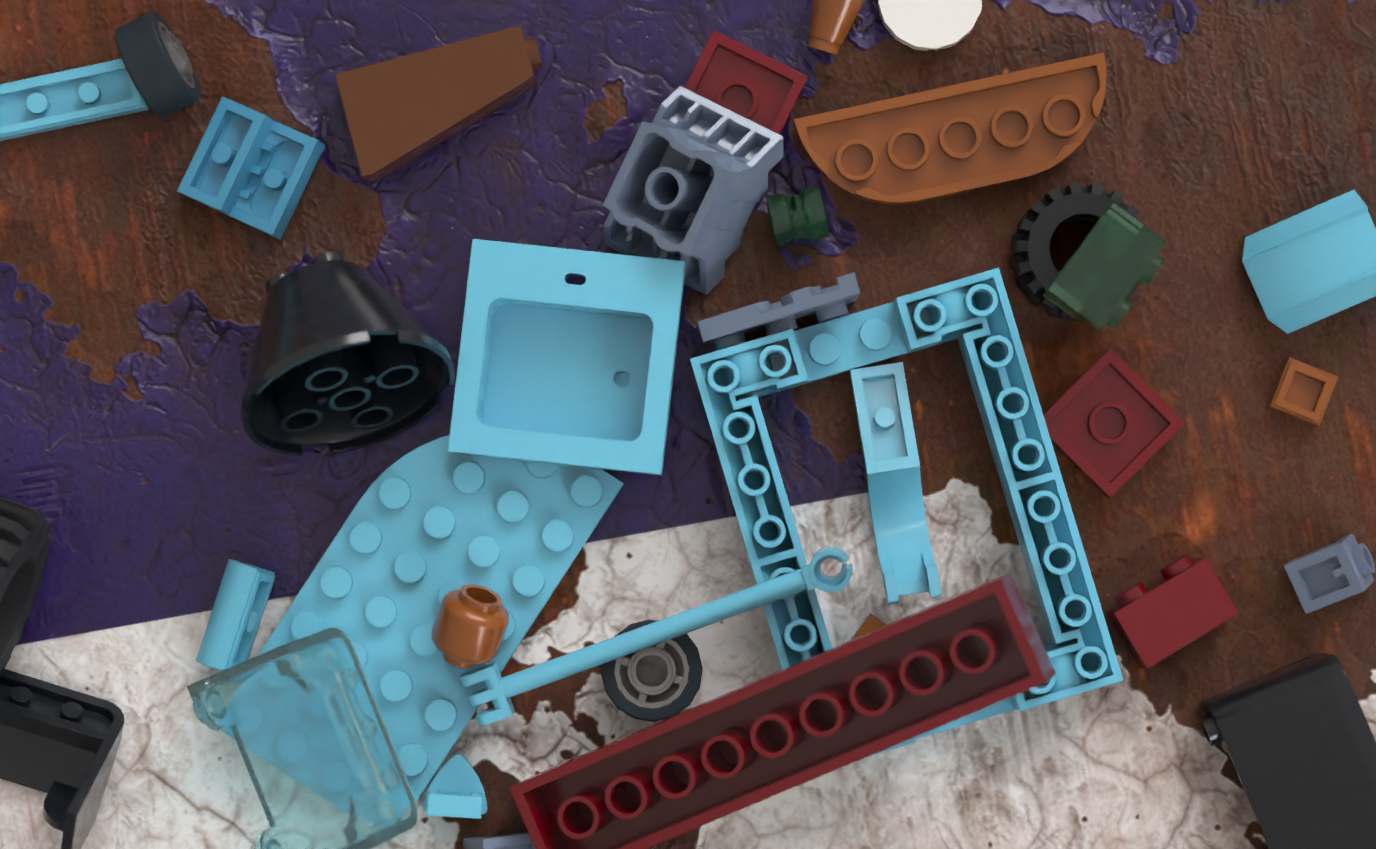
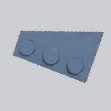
(827, 303)

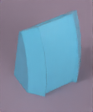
(1314, 262)

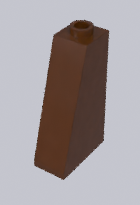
(429, 95)

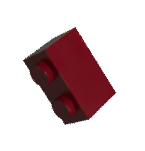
(1171, 611)

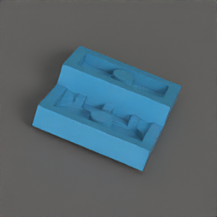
(251, 167)

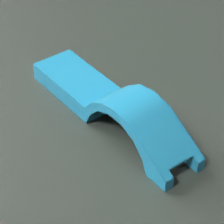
(894, 481)

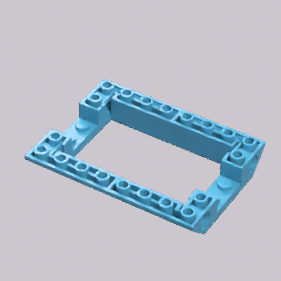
(983, 322)

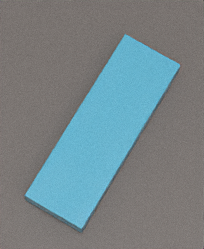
(67, 99)

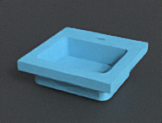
(564, 365)

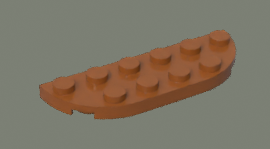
(958, 133)

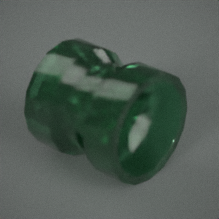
(797, 217)

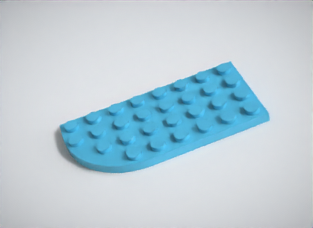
(415, 538)

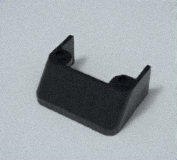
(59, 746)

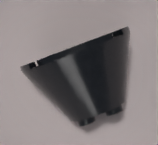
(338, 362)

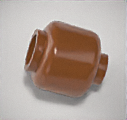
(470, 626)

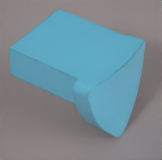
(456, 791)

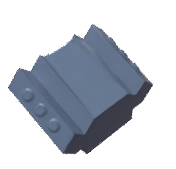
(690, 186)

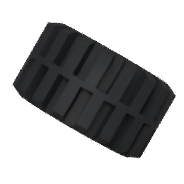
(1038, 225)

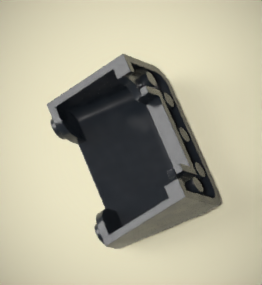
(1300, 754)

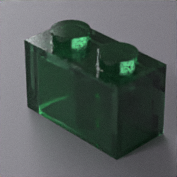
(1106, 269)

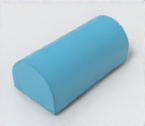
(235, 615)

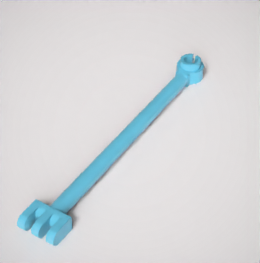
(500, 688)

